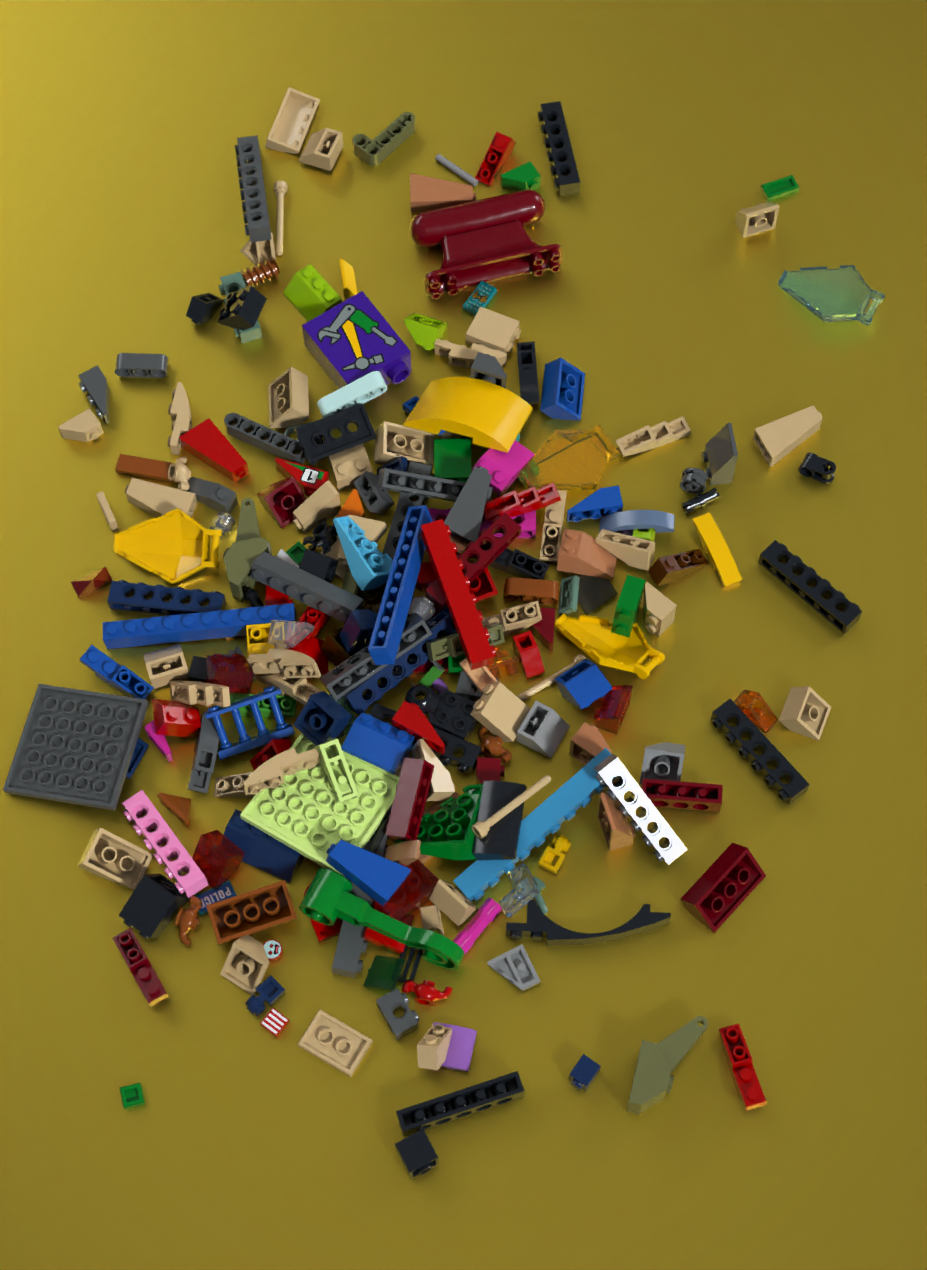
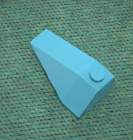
(365, 561)

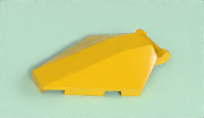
(169, 545)
(609, 649)

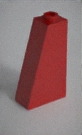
(215, 450)

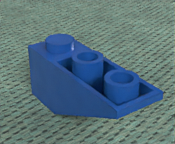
(597, 505)

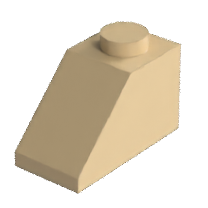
(81, 427)

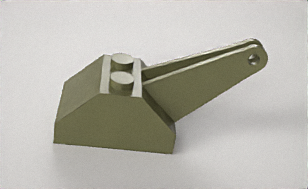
(244, 551)
(658, 1061)

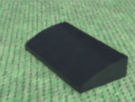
(504, 835)

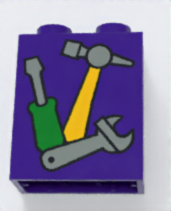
(355, 342)

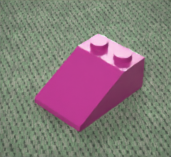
(504, 466)

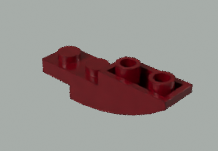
(140, 967)

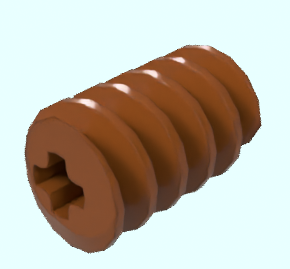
(261, 273)

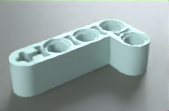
(353, 394)

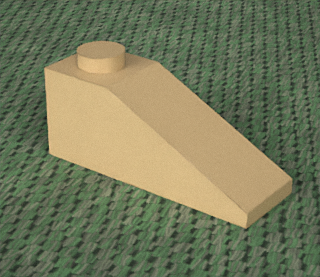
(629, 549)
(441, 783)

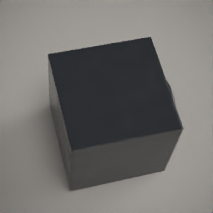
(319, 565)
(417, 1154)

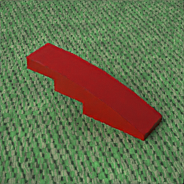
(521, 503)

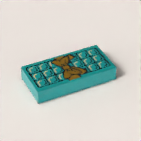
(479, 298)

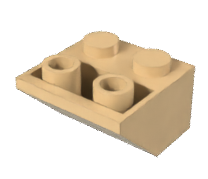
(323, 149)
(166, 665)

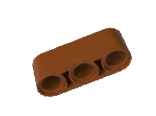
(531, 590)

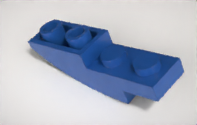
(115, 674)

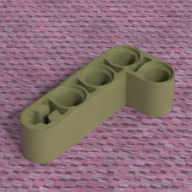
(379, 148)

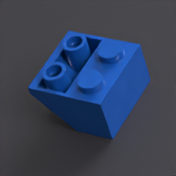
(583, 684)

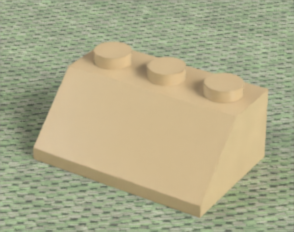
(288, 399)

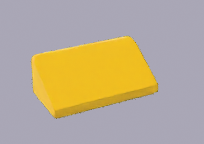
(348, 279)

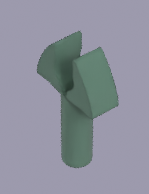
(538, 898)

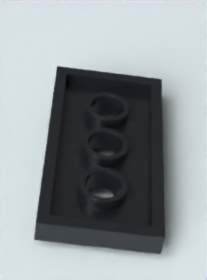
(331, 445)

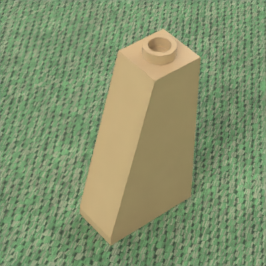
(786, 433)
(159, 499)

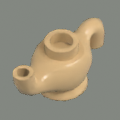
(180, 473)

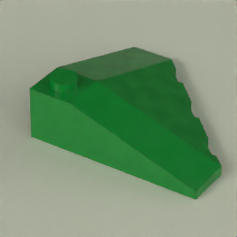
(449, 829)

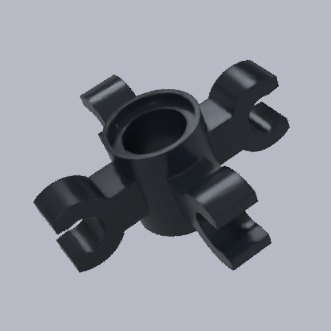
(323, 536)

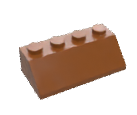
(251, 912)

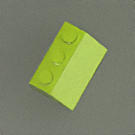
(311, 293)

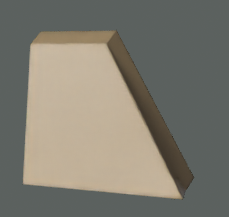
(259, 251)

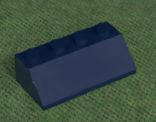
(263, 850)

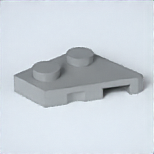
(516, 968)

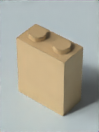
(493, 330)
(500, 711)

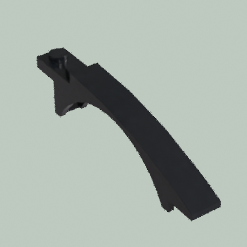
(540, 927)

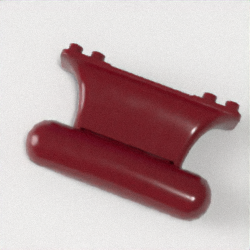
(484, 241)

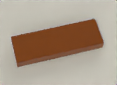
(143, 467)

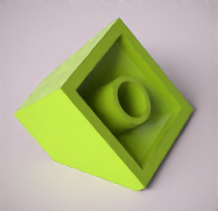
(425, 329)

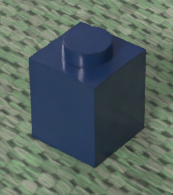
(584, 1073)

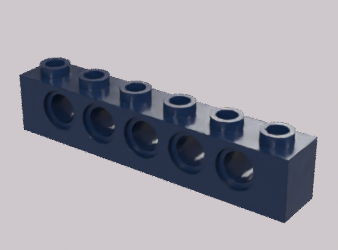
(137, 603)

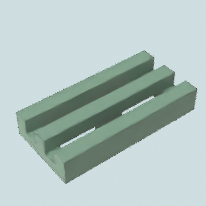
(571, 595)

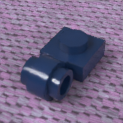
(268, 991)

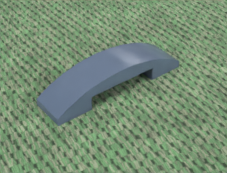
(638, 519)

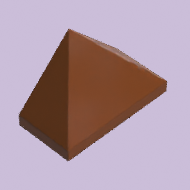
(178, 806)

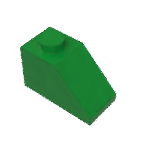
(521, 178)

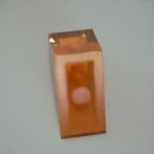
(756, 709)

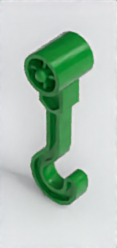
(331, 899)

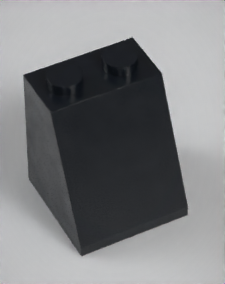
(153, 905)

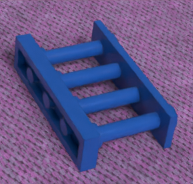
(245, 741)

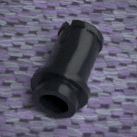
(252, 597)

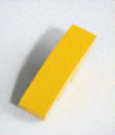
(717, 549)

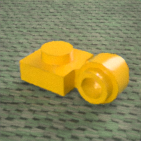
(553, 858)

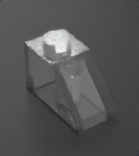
(288, 633)

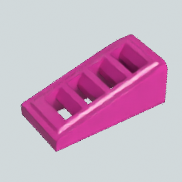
(159, 741)

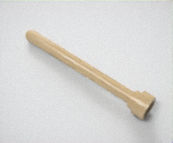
(280, 190)
(550, 680)
(481, 828)

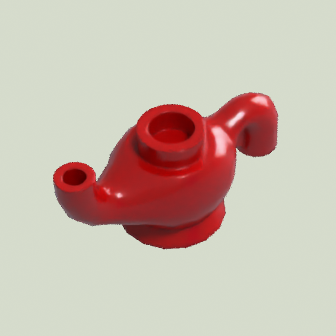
(426, 992)

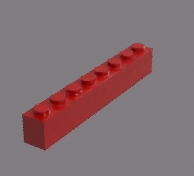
(457, 594)

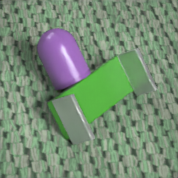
(431, 678)

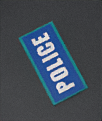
(212, 896)

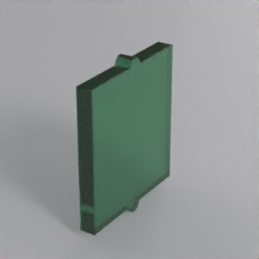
(384, 972)

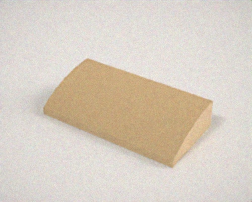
(292, 122)

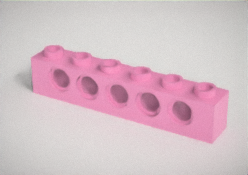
(194, 879)

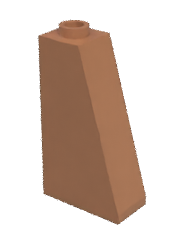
(435, 193)

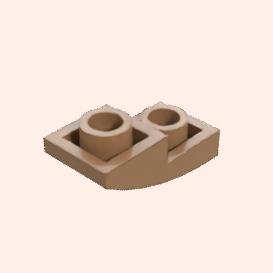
(404, 852)

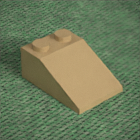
(398, 441)
(349, 466)
(115, 859)

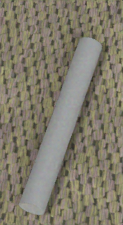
(456, 169)

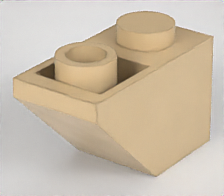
(434, 1047)

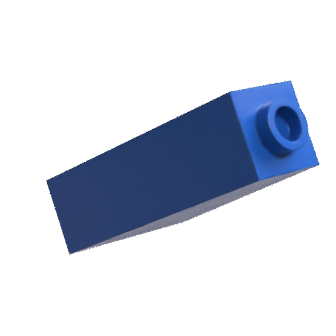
(367, 870)

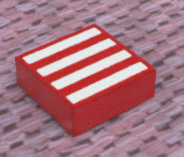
(274, 1022)

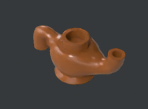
(493, 746)
(188, 919)

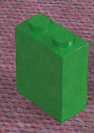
(452, 459)
(628, 606)

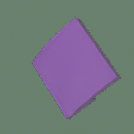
(459, 1048)

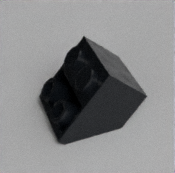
(242, 308)

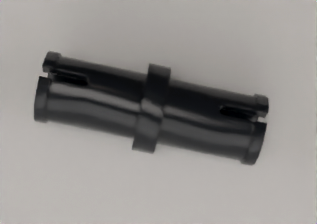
(700, 500)

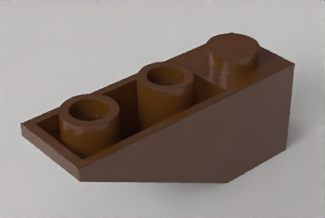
(676, 566)

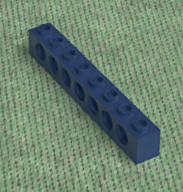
(404, 668)

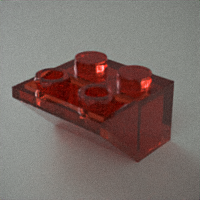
(230, 671)
(217, 858)

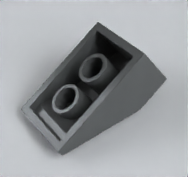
(721, 456)

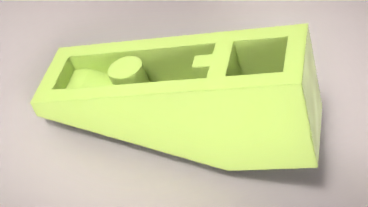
(337, 769)

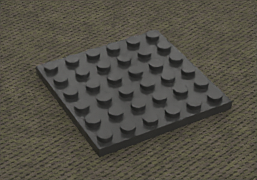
(76, 746)

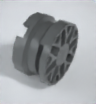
(693, 480)

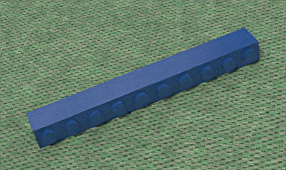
(399, 588)
(192, 626)

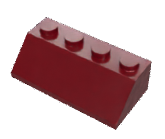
(723, 886)

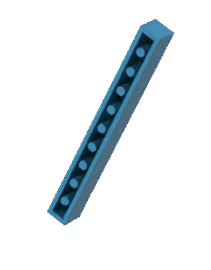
(536, 827)

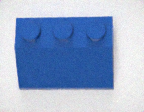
(562, 390)
(378, 743)

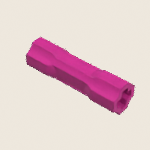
(476, 926)

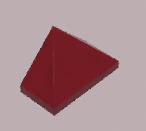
(92, 582)

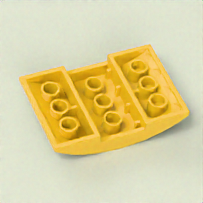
(471, 409)

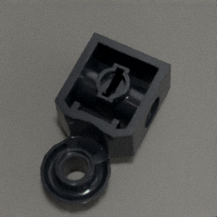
(445, 710)

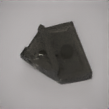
(594, 592)

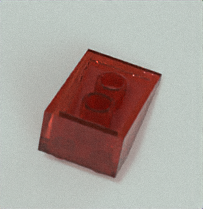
(412, 893)

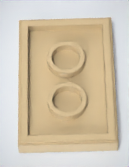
(335, 1043)

